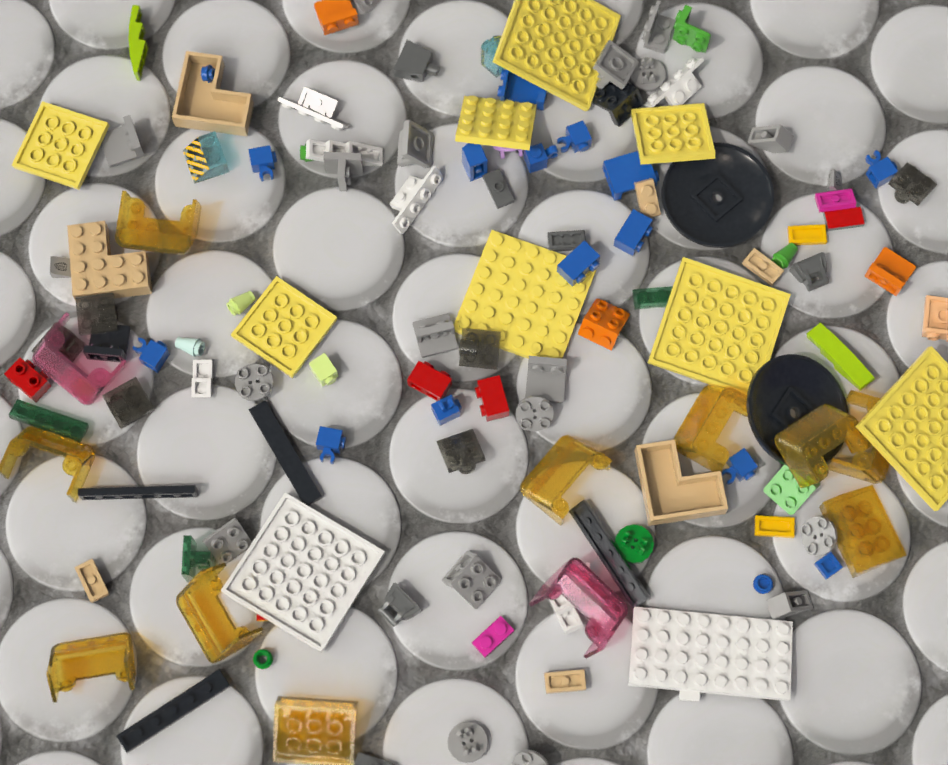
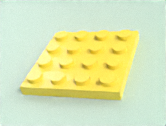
(496, 122)
(672, 133)
(60, 145)
(284, 327)

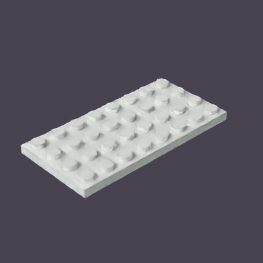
(711, 653)

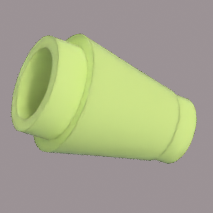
(239, 303)

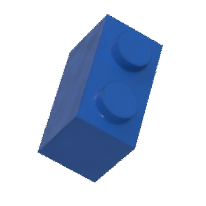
(474, 161)
(633, 232)
(578, 263)

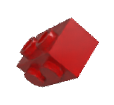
(28, 379)
(429, 381)
(492, 397)

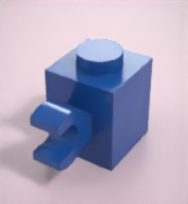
(576, 136)
(537, 157)
(263, 161)
(880, 171)
(153, 354)
(446, 409)
(330, 441)
(740, 466)

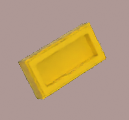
(807, 234)
(774, 526)

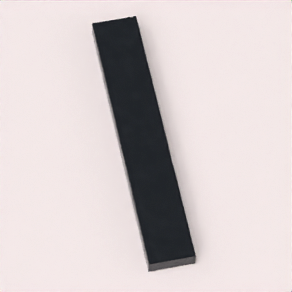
(285, 453)
(138, 492)
(609, 554)
(173, 711)

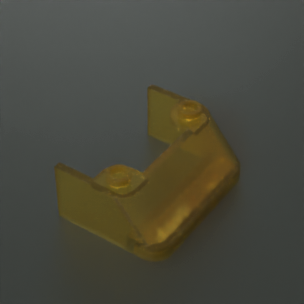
(77, 455)
(864, 465)
(208, 617)
(90, 659)

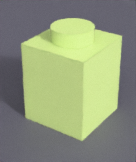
(323, 370)

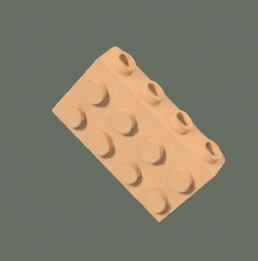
(935, 318)

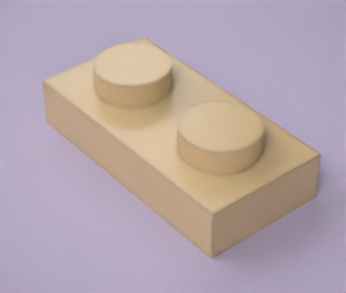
(647, 198)
(763, 267)
(92, 581)
(565, 681)

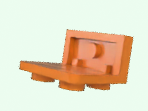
(335, 15)
(603, 323)

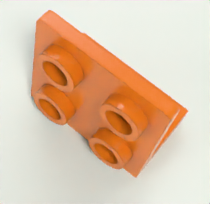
(890, 271)

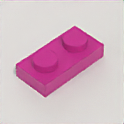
(835, 200)
(492, 636)

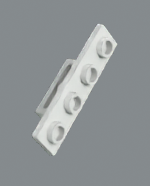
(679, 88)
(317, 105)
(413, 197)

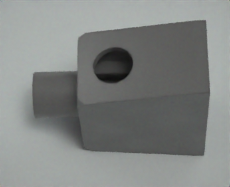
(415, 63)

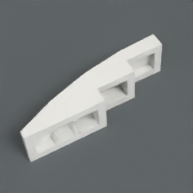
(370, 154)

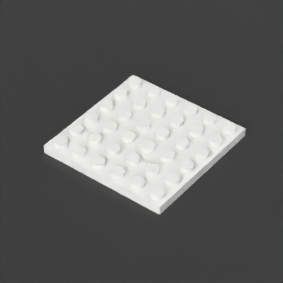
(303, 572)

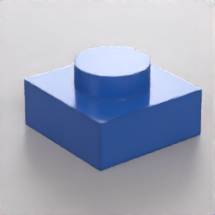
(828, 565)

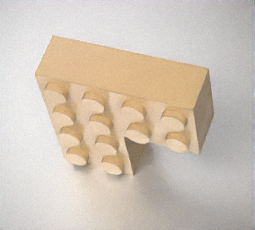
(204, 105)
(98, 271)
(668, 494)

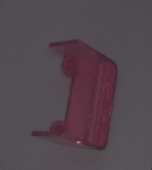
(65, 373)
(589, 596)

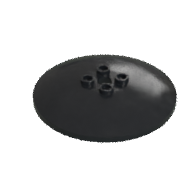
(732, 175)
(784, 385)

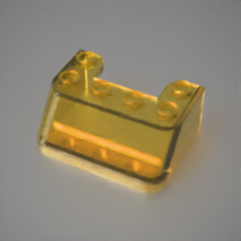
(153, 234)
(704, 424)
(814, 436)

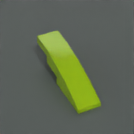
(137, 45)
(842, 358)

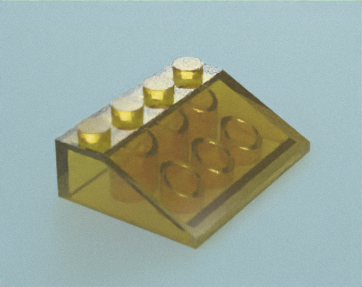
(863, 530)
(314, 731)

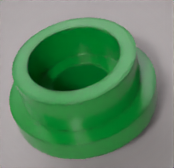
(256, 659)

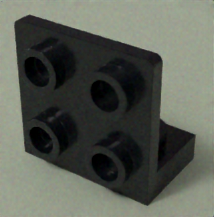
(618, 101)
(108, 345)

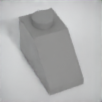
(771, 138)
(789, 604)

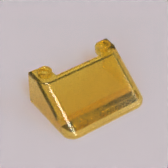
(558, 472)

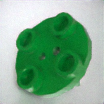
(642, 547)

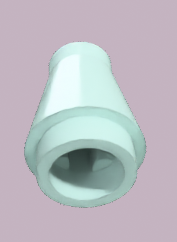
(190, 345)

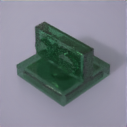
(192, 558)

